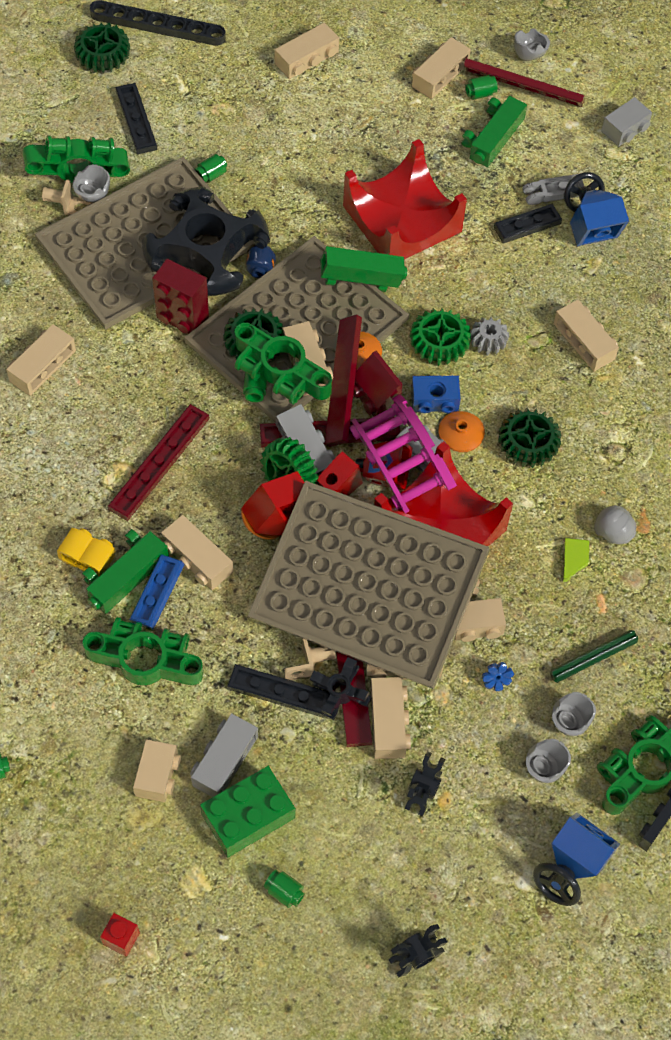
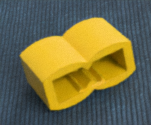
(84, 551)

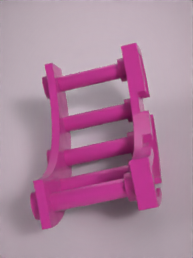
(416, 433)

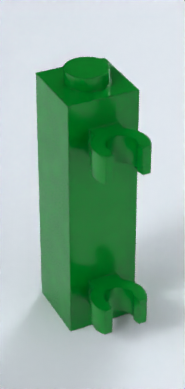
(497, 132)
(362, 267)
(125, 573)

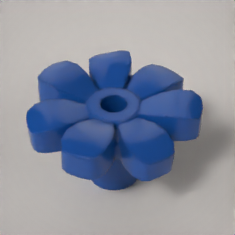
(497, 676)

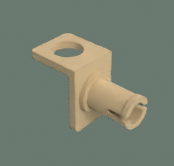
(64, 197)
(312, 656)

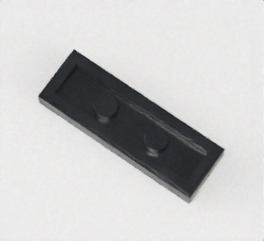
(527, 223)

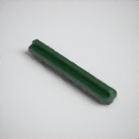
(594, 656)

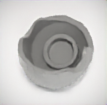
(531, 44)
(92, 183)
(615, 525)
(573, 714)
(548, 760)

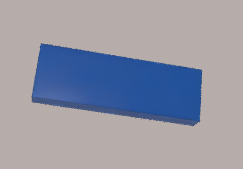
(157, 591)

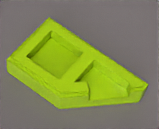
(575, 557)

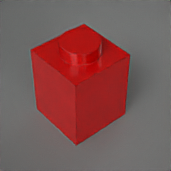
(120, 934)

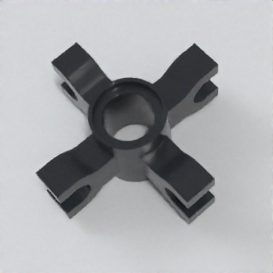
(336, 698)
(424, 783)
(417, 950)

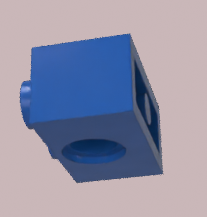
(444, 386)

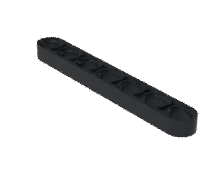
(163, 29)

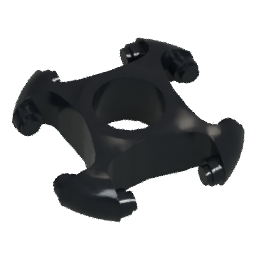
(205, 220)

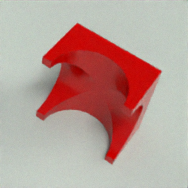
(404, 208)
(454, 510)

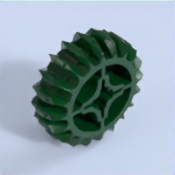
(102, 47)
(262, 321)
(539, 430)

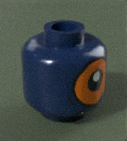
(260, 261)

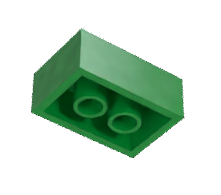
(248, 811)

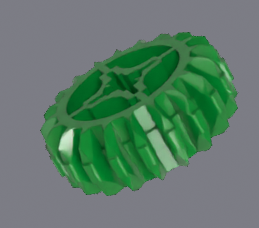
(427, 341)
(286, 457)

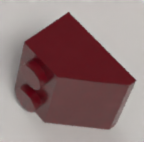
(376, 385)

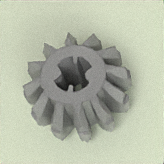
(489, 335)

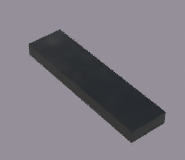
(136, 118)
(278, 690)

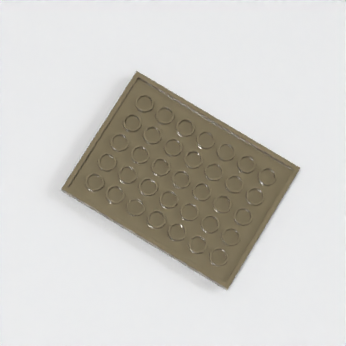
(103, 242)
(296, 296)
(369, 584)

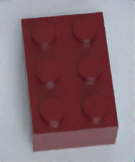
(180, 297)

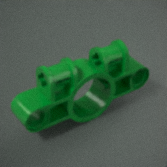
(54, 155)
(289, 383)
(127, 636)
(620, 770)

